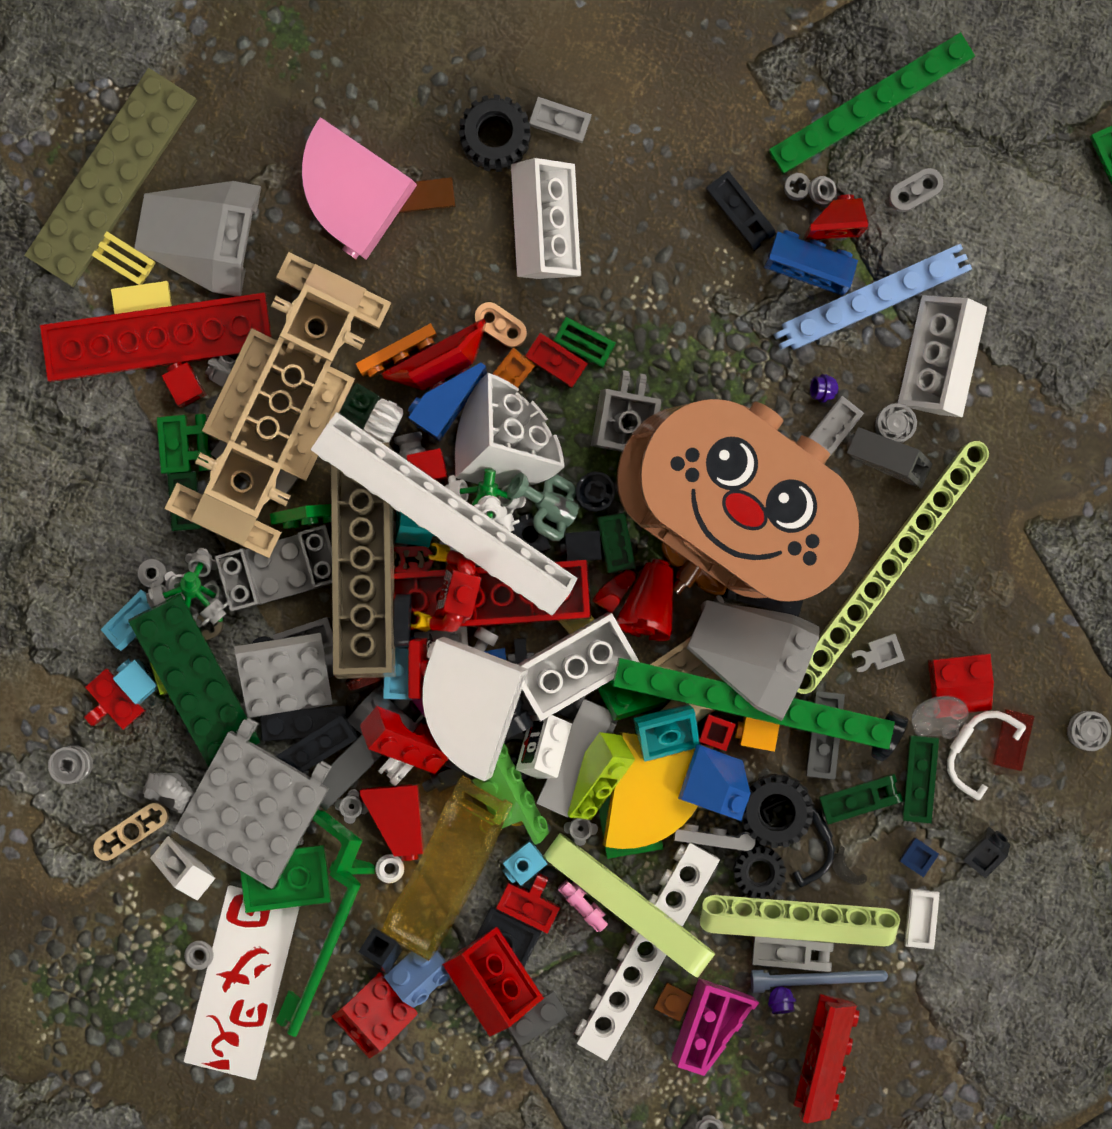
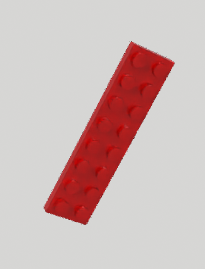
(152, 337)

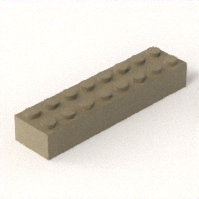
(362, 580)

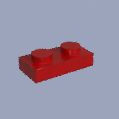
(556, 360)

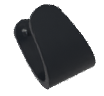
(899, 729)

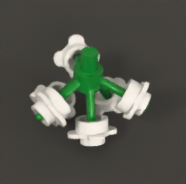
(487, 500)

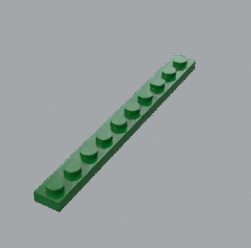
(721, 697)

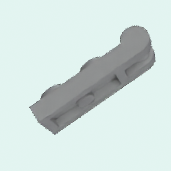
(715, 837)
(791, 953)

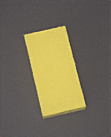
(141, 297)

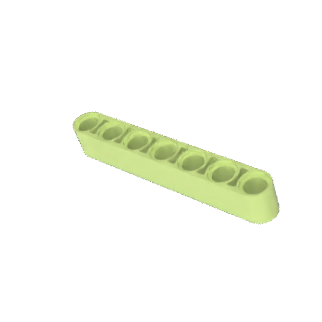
(629, 905)
(799, 920)

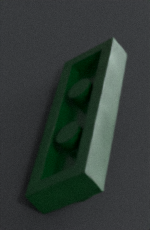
(920, 779)

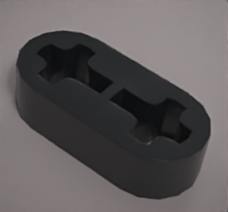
(402, 621)

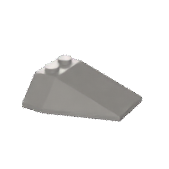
(755, 652)

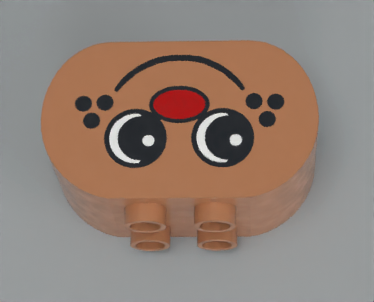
(740, 498)

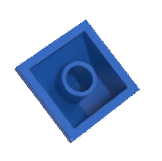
(716, 783)

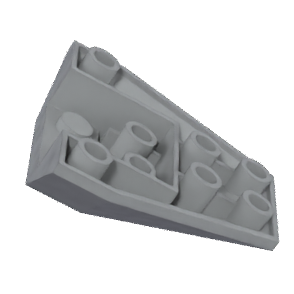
(200, 232)

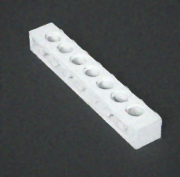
(603, 1041)

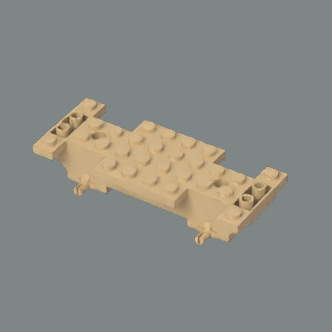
(278, 404)

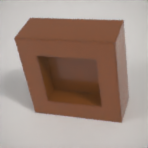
(672, 1001)

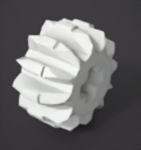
(384, 420)

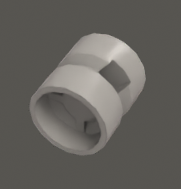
(70, 764)

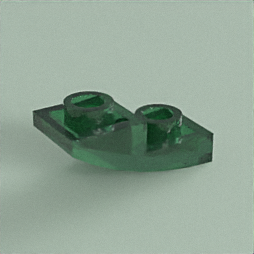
(359, 405)

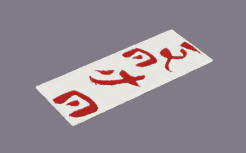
(240, 987)

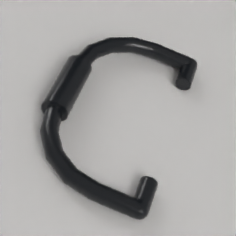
(823, 831)

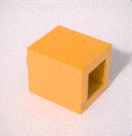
(757, 734)

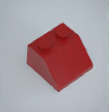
(964, 678)

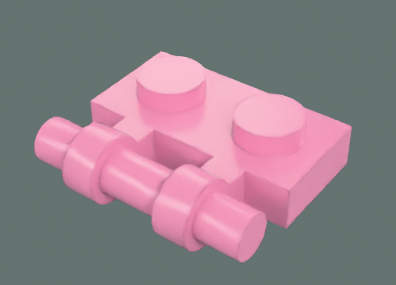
(592, 913)

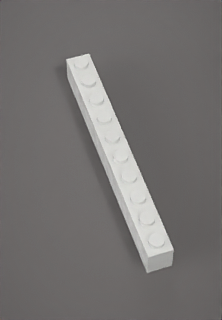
(444, 514)

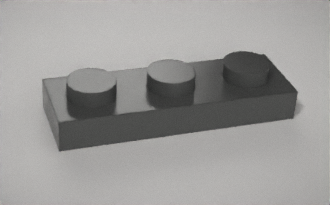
(823, 748)

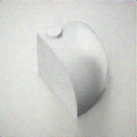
(504, 435)

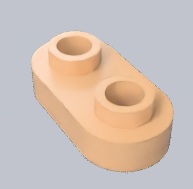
(501, 325)

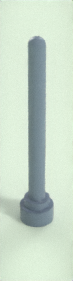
(763, 981)

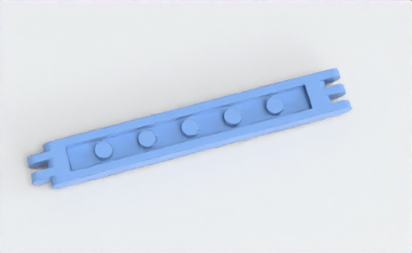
(872, 298)

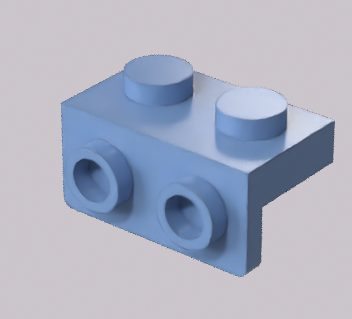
(417, 977)

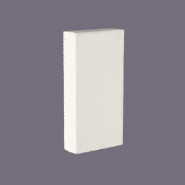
(921, 918)

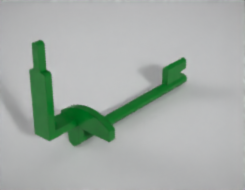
(295, 1008)

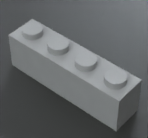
(587, 724)

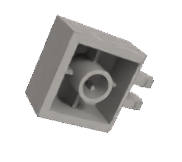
(614, 406)

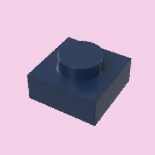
(918, 857)

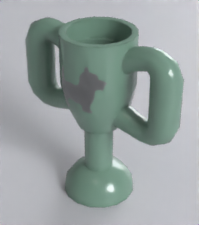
(551, 505)

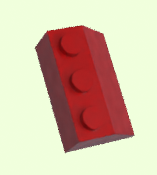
(493, 982)

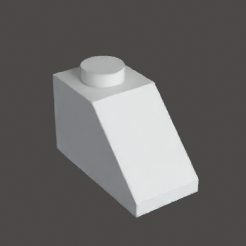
(182, 868)

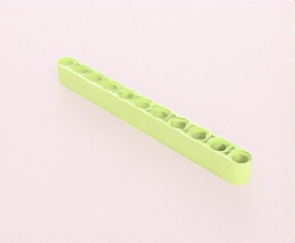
(900, 559)

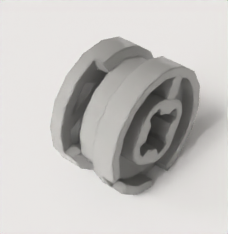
(896, 422)
(1089, 730)

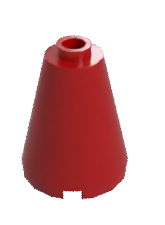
(650, 603)

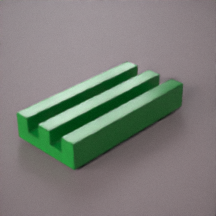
(563, 332)

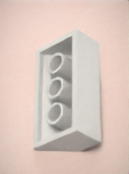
(545, 219)
(942, 355)
(575, 665)

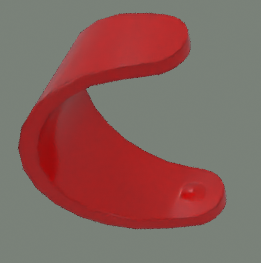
(613, 591)

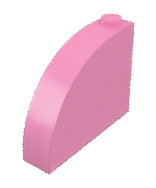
(351, 189)

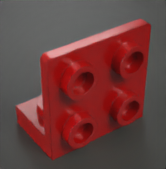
(374, 1016)

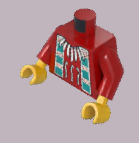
(456, 595)

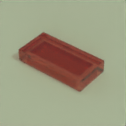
(1009, 751)

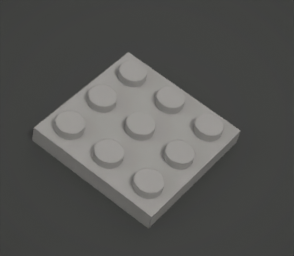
(283, 675)

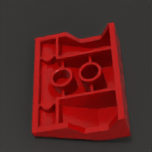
(825, 1058)

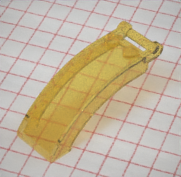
(446, 870)

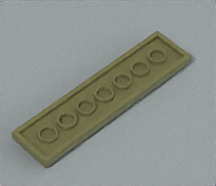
(111, 177)

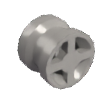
(409, 444)

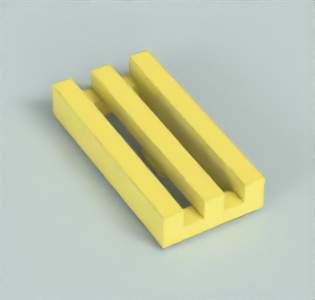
(104, 246)

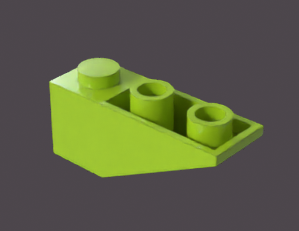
(600, 772)

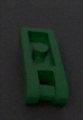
(859, 799)

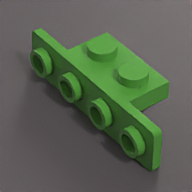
(508, 785)

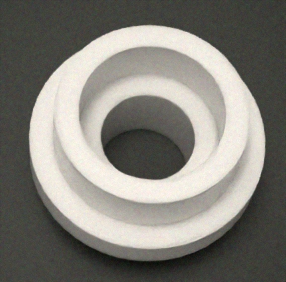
(392, 877)

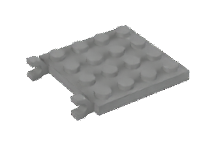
(252, 807)

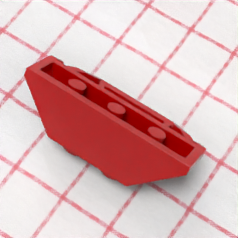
(440, 360)

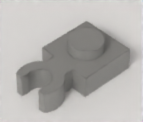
(882, 653)

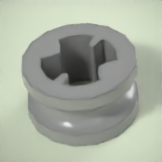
(792, 179)

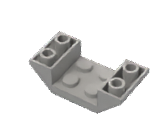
(294, 567)

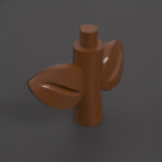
(691, 573)

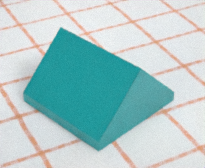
(667, 732)

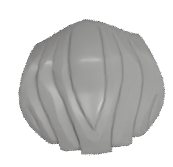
(168, 790)

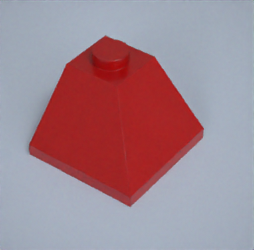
(840, 219)

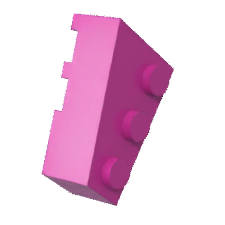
(709, 1024)

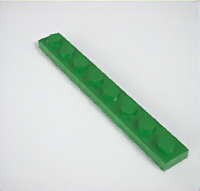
(871, 103)

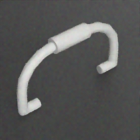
(962, 738)

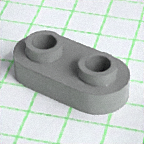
(915, 191)

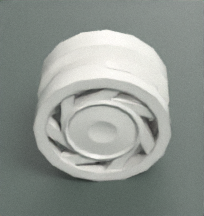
(395, 770)

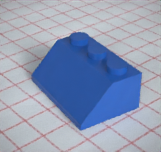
(811, 262)

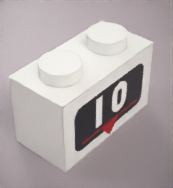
(544, 747)

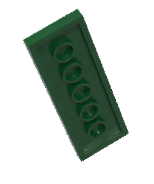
(190, 674)

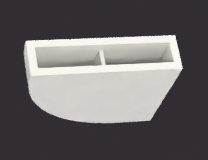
(470, 703)

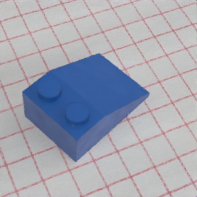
(442, 405)

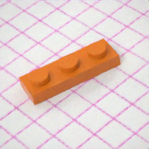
(397, 351)

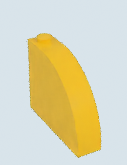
(646, 799)

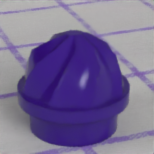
(823, 388)
(781, 1001)

